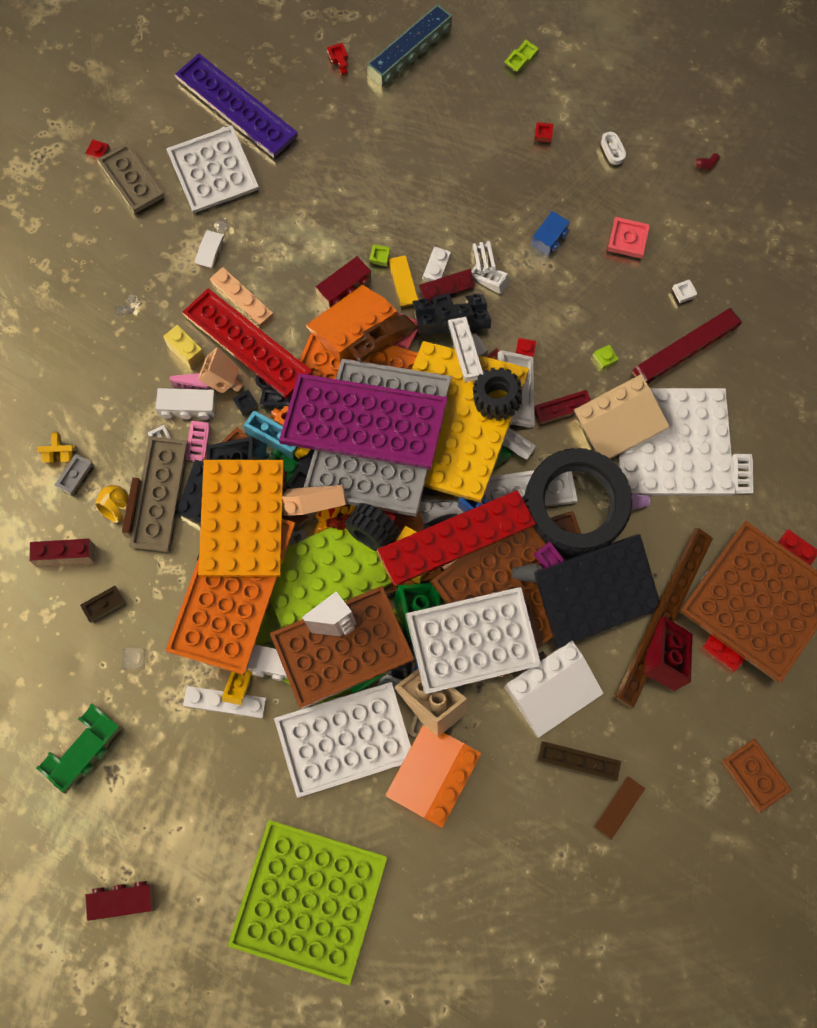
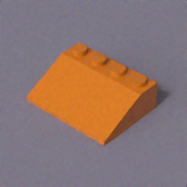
(348, 320)
(433, 775)

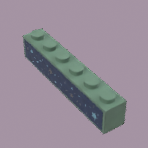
(409, 45)

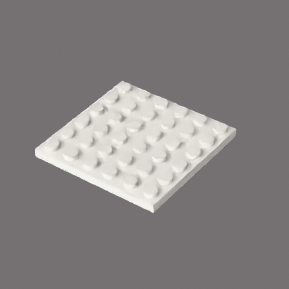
(691, 454)

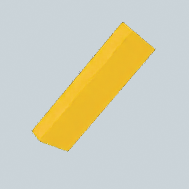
(403, 281)

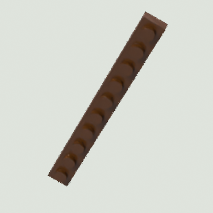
(668, 607)

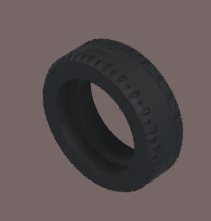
(606, 473)

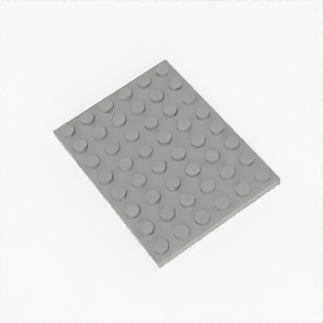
(370, 481)

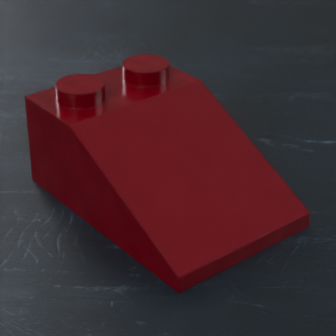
(670, 655)

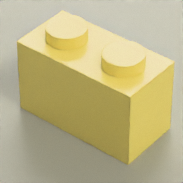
(184, 347)

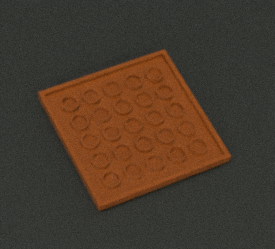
(491, 572)
(758, 602)

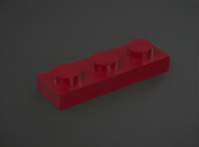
(447, 284)
(560, 407)

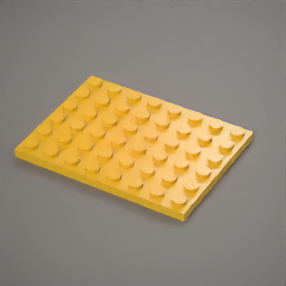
(467, 440)

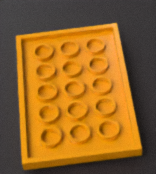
(241, 518)

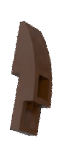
(382, 334)

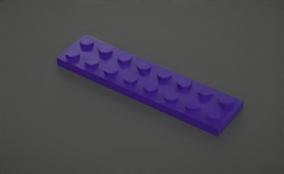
(236, 105)

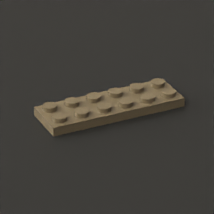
(158, 494)

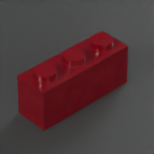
(343, 282)
(62, 552)
(120, 901)

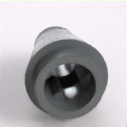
(525, 572)

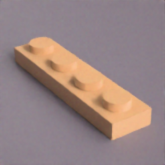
(241, 297)

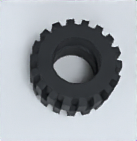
(497, 380)
(371, 526)

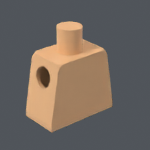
(220, 372)

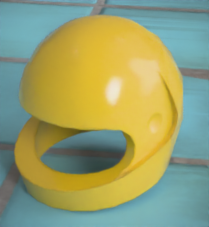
(109, 500)

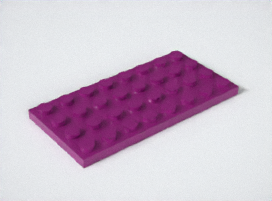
(364, 421)

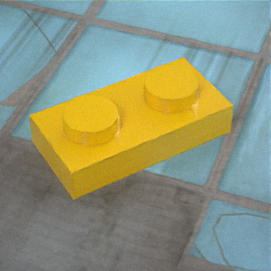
(237, 688)

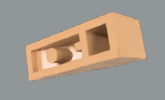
(312, 499)

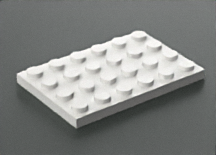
(472, 640)
(343, 739)

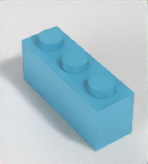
(267, 432)

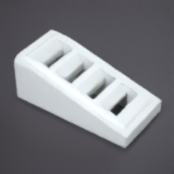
(497, 285)
(748, 460)

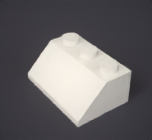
(331, 617)

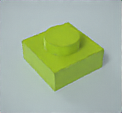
(379, 255)
(605, 357)

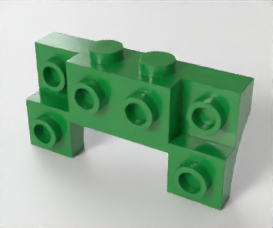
(83, 753)

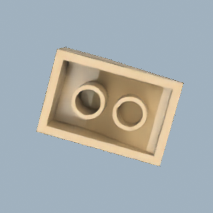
(436, 709)

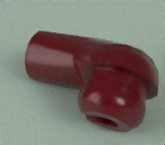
(707, 163)

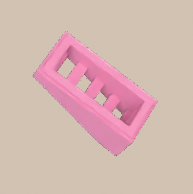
(188, 381)
(201, 426)

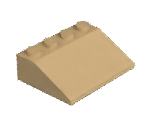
(621, 418)

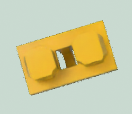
(47, 452)

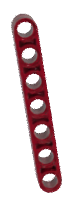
(688, 346)

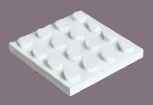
(212, 169)

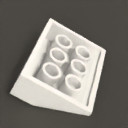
(554, 689)

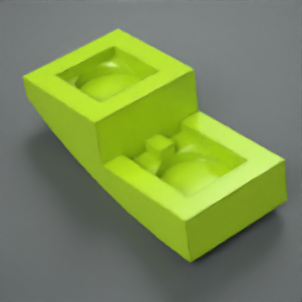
(522, 56)

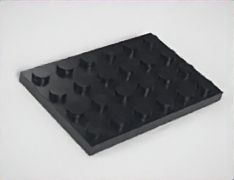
(597, 590)

